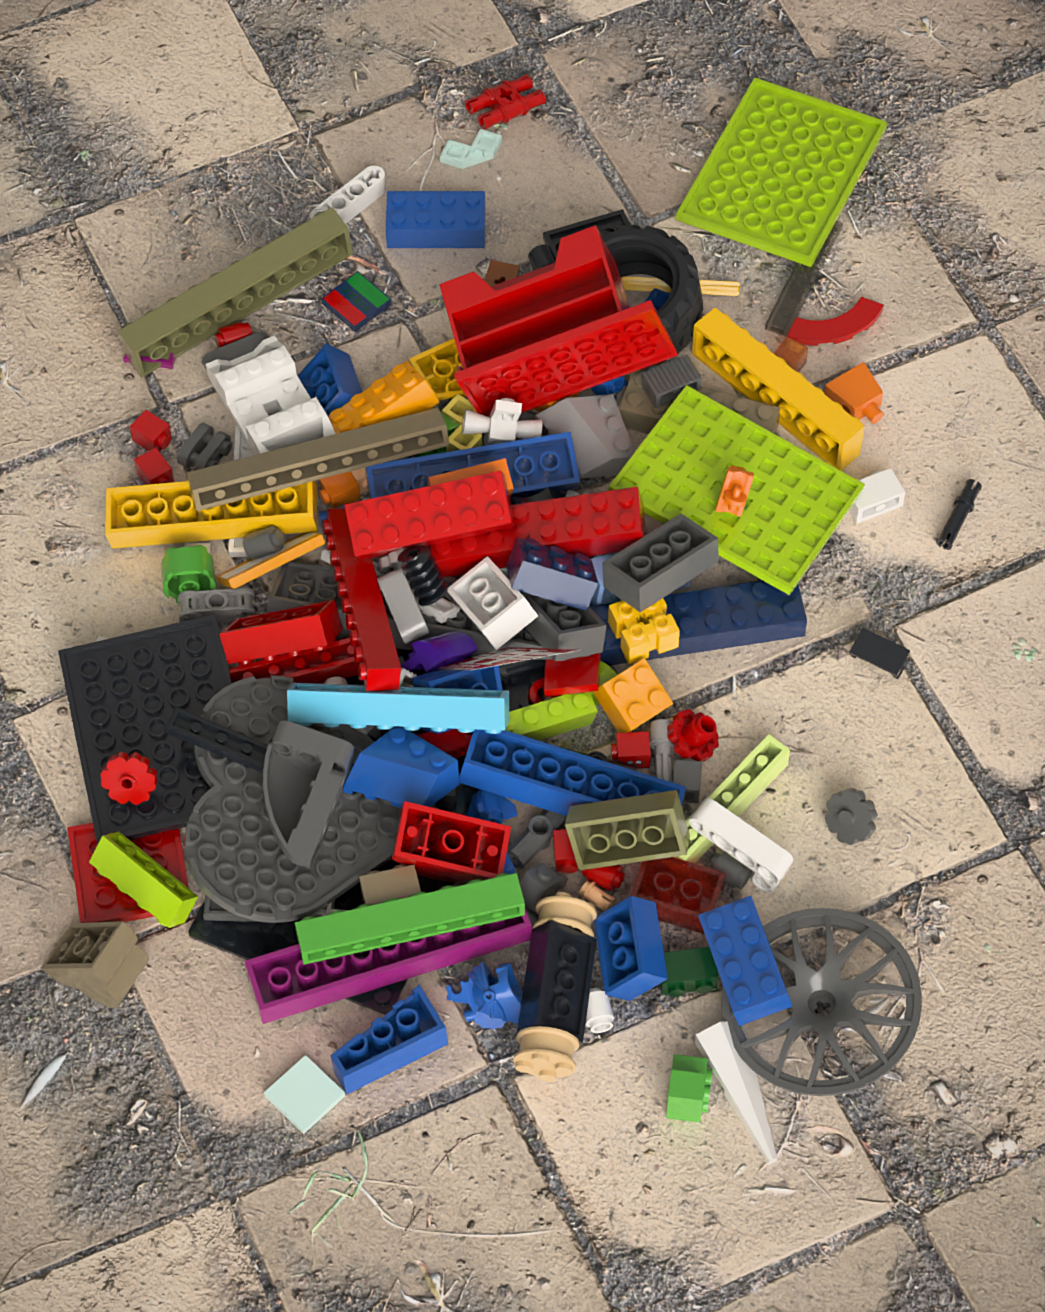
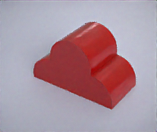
(449, 844)

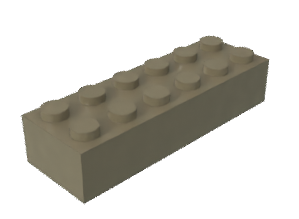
(640, 415)

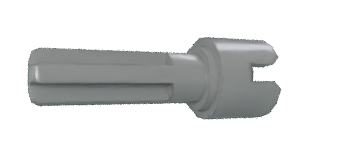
(662, 747)

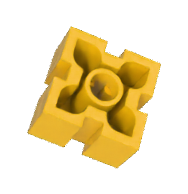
(643, 630)

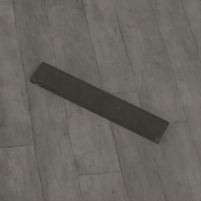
(799, 287)

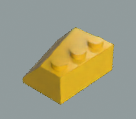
(438, 369)

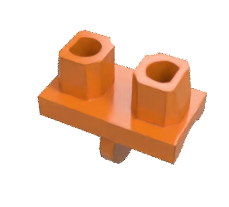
(734, 490)

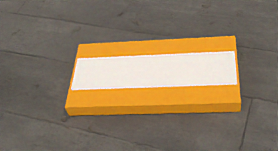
(254, 568)

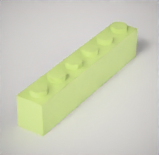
(742, 788)

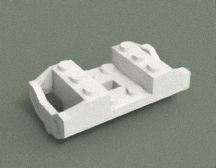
(267, 384)

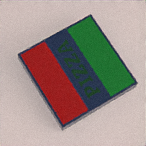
(356, 301)

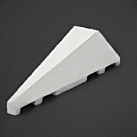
(739, 1084)

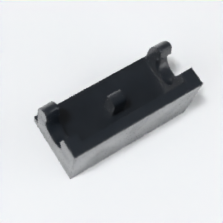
(880, 652)

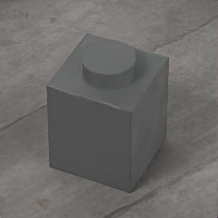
(688, 774)

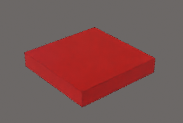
(572, 675)

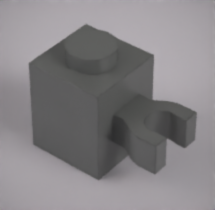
(540, 883)

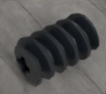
(423, 574)

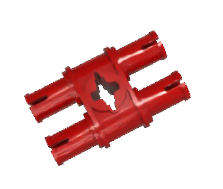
(505, 101)

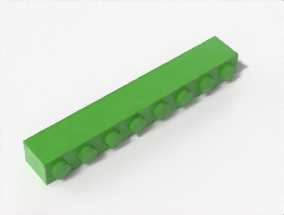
(410, 918)

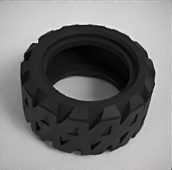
(666, 258)

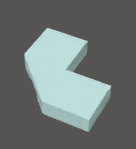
(463, 156)

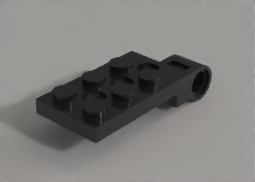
(546, 254)

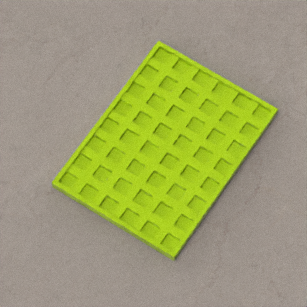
(790, 504)

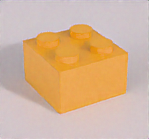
(633, 697)

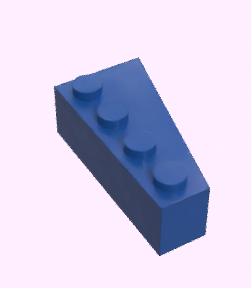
(391, 1042)

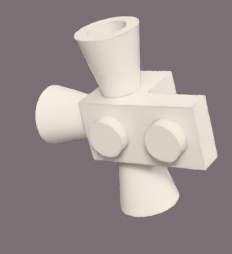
(501, 424)

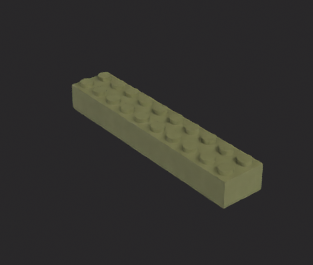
(237, 291)

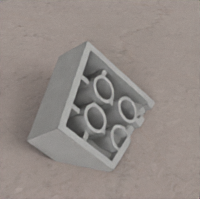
(596, 432)

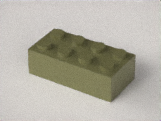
(627, 830)

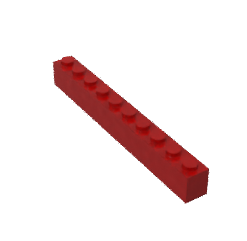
(363, 607)

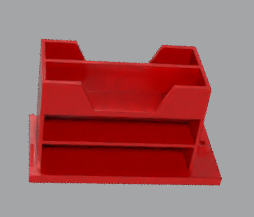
(551, 328)

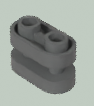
(204, 448)

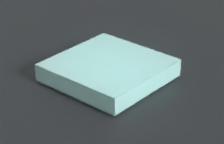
(304, 1094)

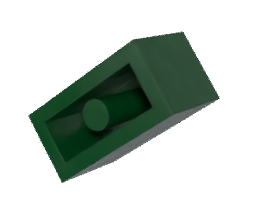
(689, 972)

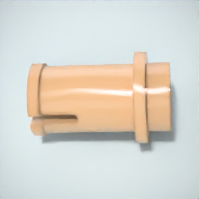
(596, 896)

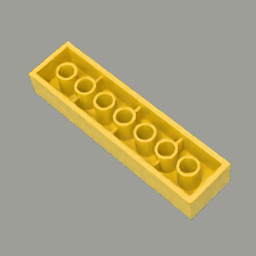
(768, 379)
(168, 515)

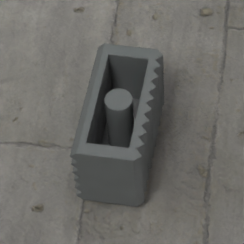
(667, 381)

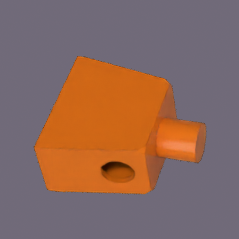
(857, 393)

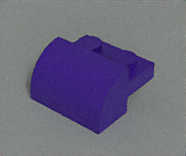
(440, 651)

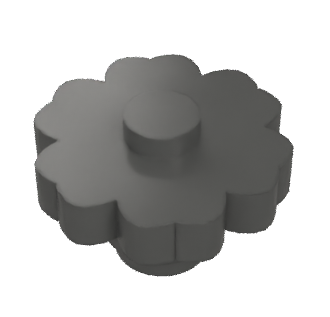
(851, 816)

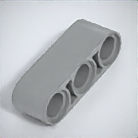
(403, 605)

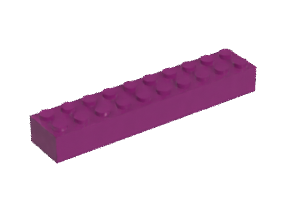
(288, 987)

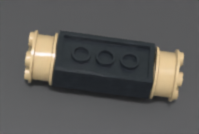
(556, 987)

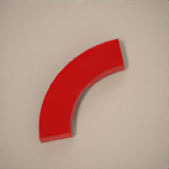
(837, 329)

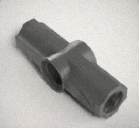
(529, 842)

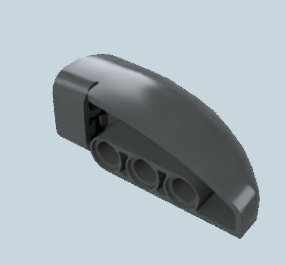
(303, 787)

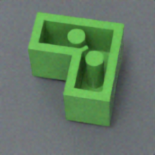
(688, 1088)

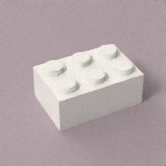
(491, 603)

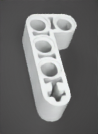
(355, 194)
(743, 843)

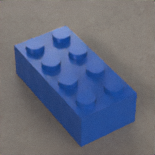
(435, 219)
(745, 961)

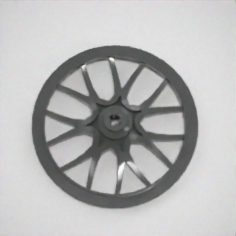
(829, 990)

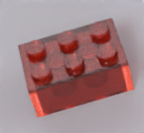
(679, 890)

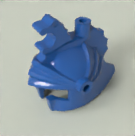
(490, 999)

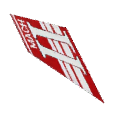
(504, 656)

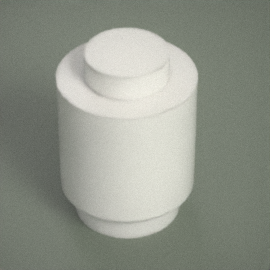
(599, 1011)

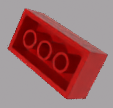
(281, 633)

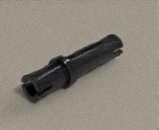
(963, 505)

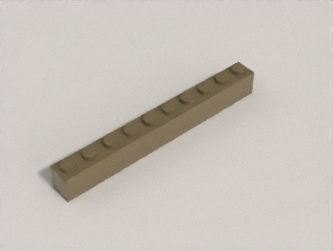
(317, 459)

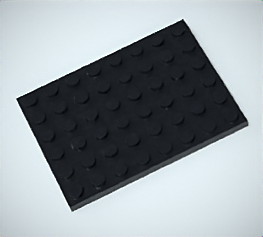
(122, 701)

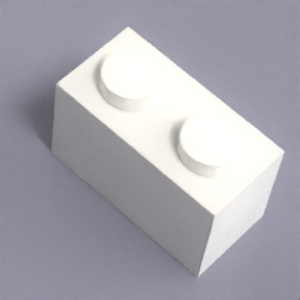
(880, 495)

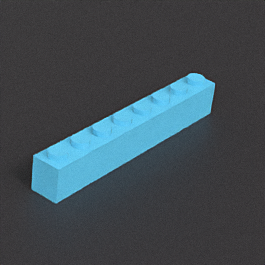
(403, 707)

